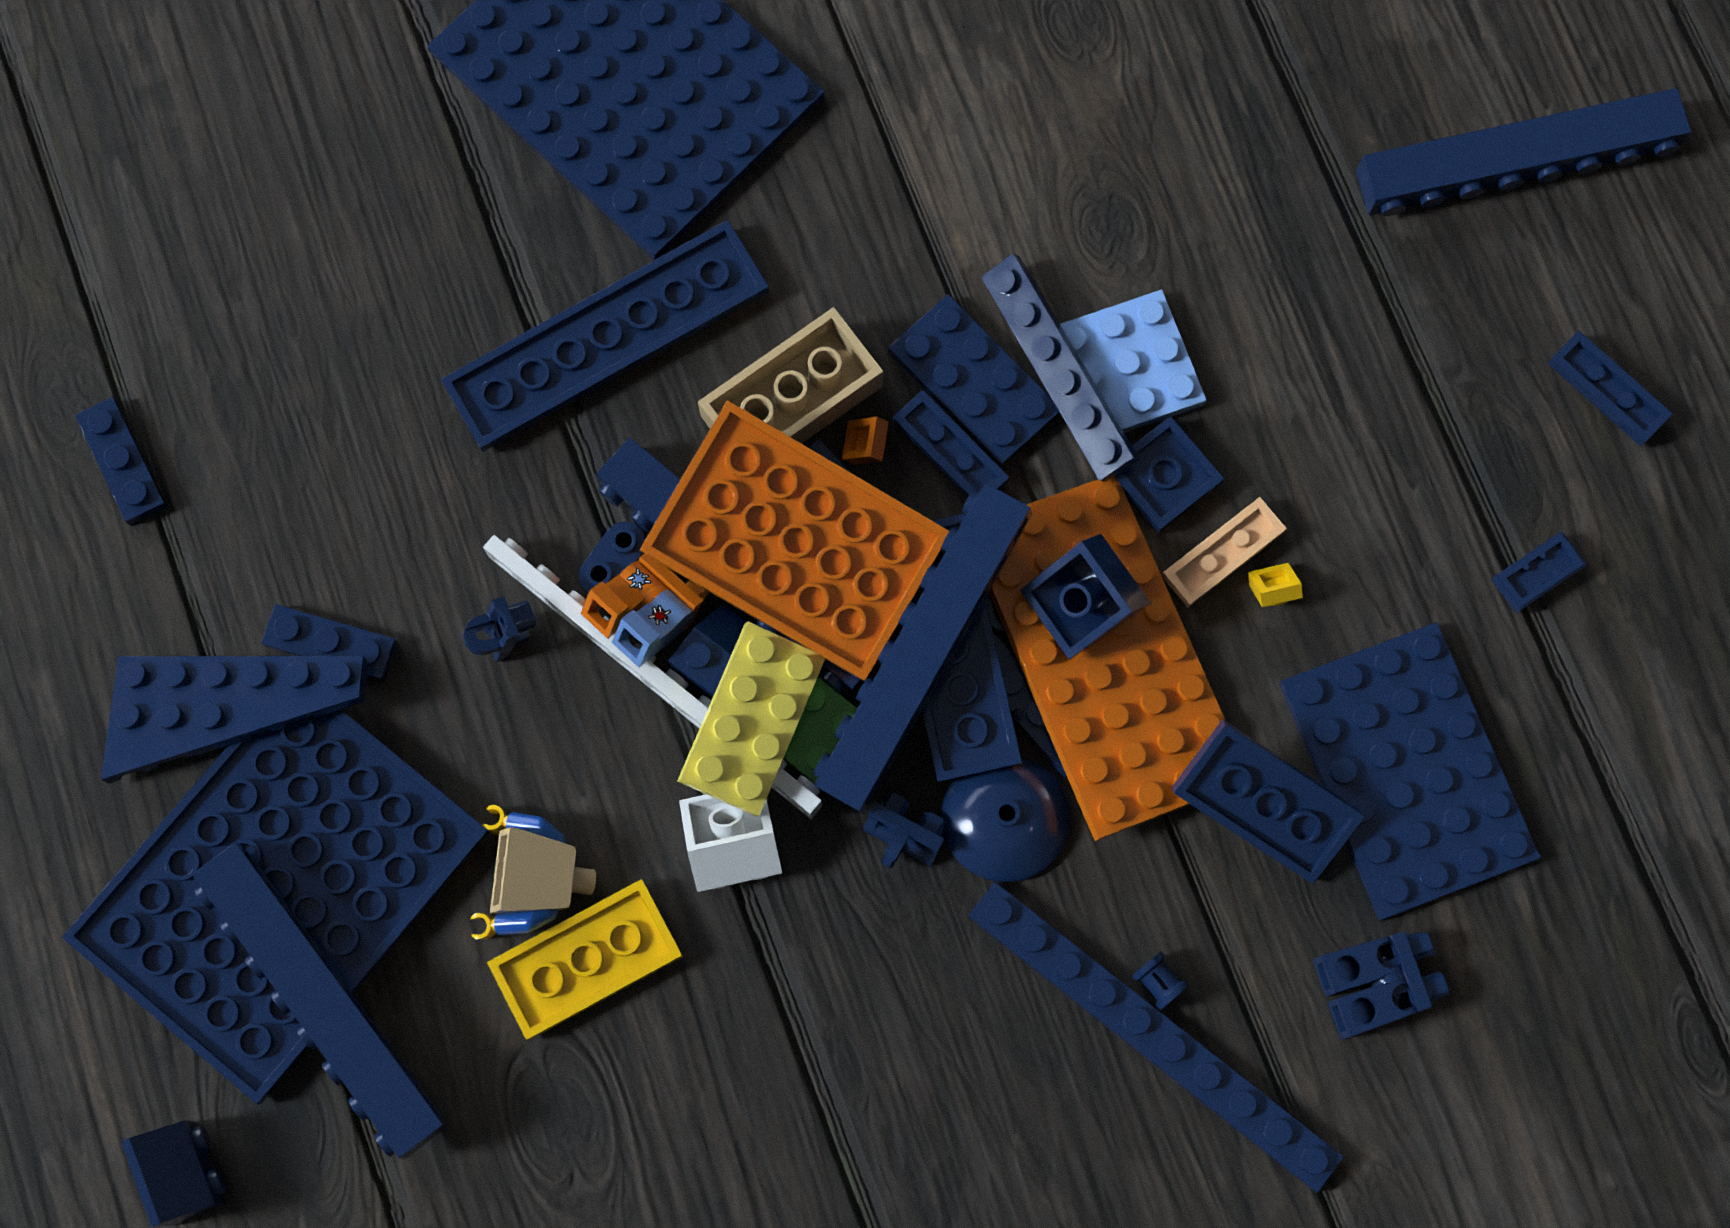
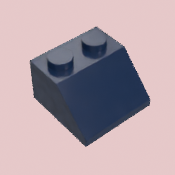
(1085, 595)
(708, 649)
(174, 1173)

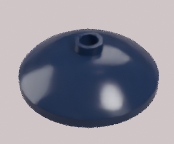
(1002, 848)

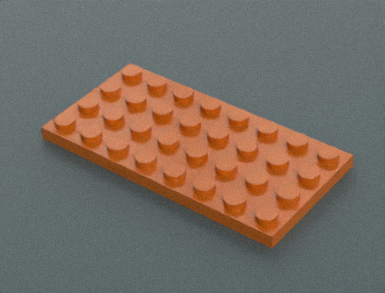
(1131, 703)

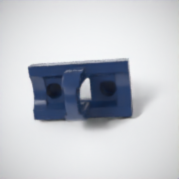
(505, 626)
(889, 825)

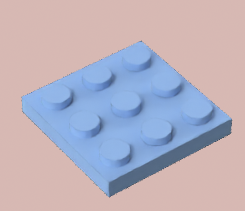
(1137, 360)

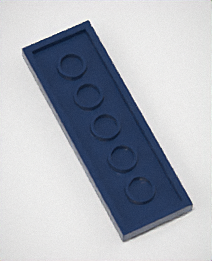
(969, 707)

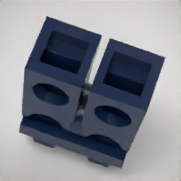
(1394, 981)

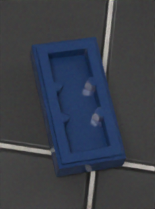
(1538, 572)

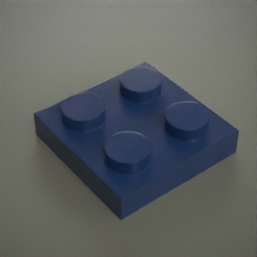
(1168, 475)

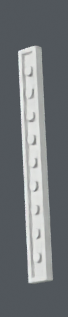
(667, 685)

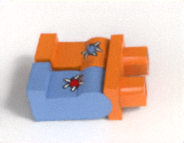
(644, 603)

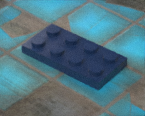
(974, 380)
(1267, 801)

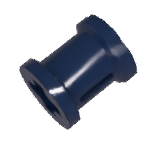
(1162, 994)

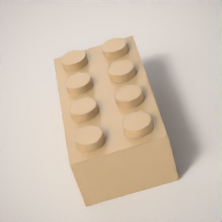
(802, 380)

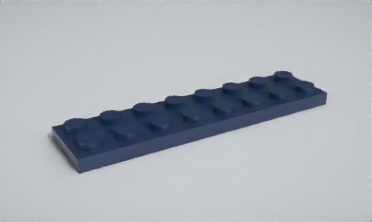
(605, 335)

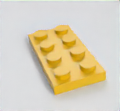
(584, 960)

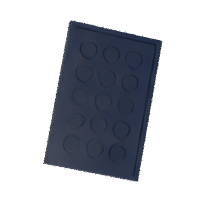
(1410, 753)

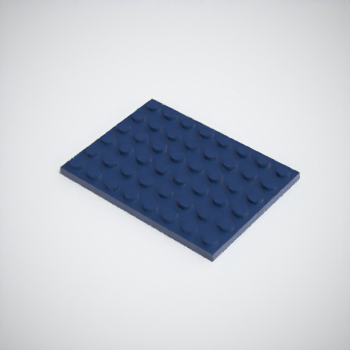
(632, 98)
(339, 834)

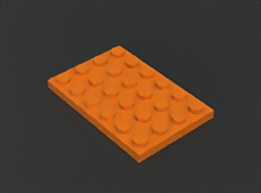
(794, 540)

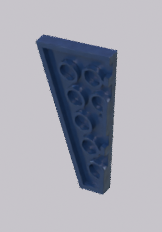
(208, 702)

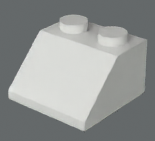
(727, 843)

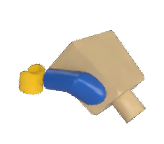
(531, 875)

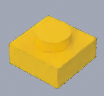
(1275, 585)

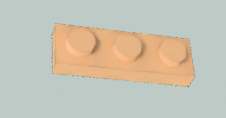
(1223, 552)

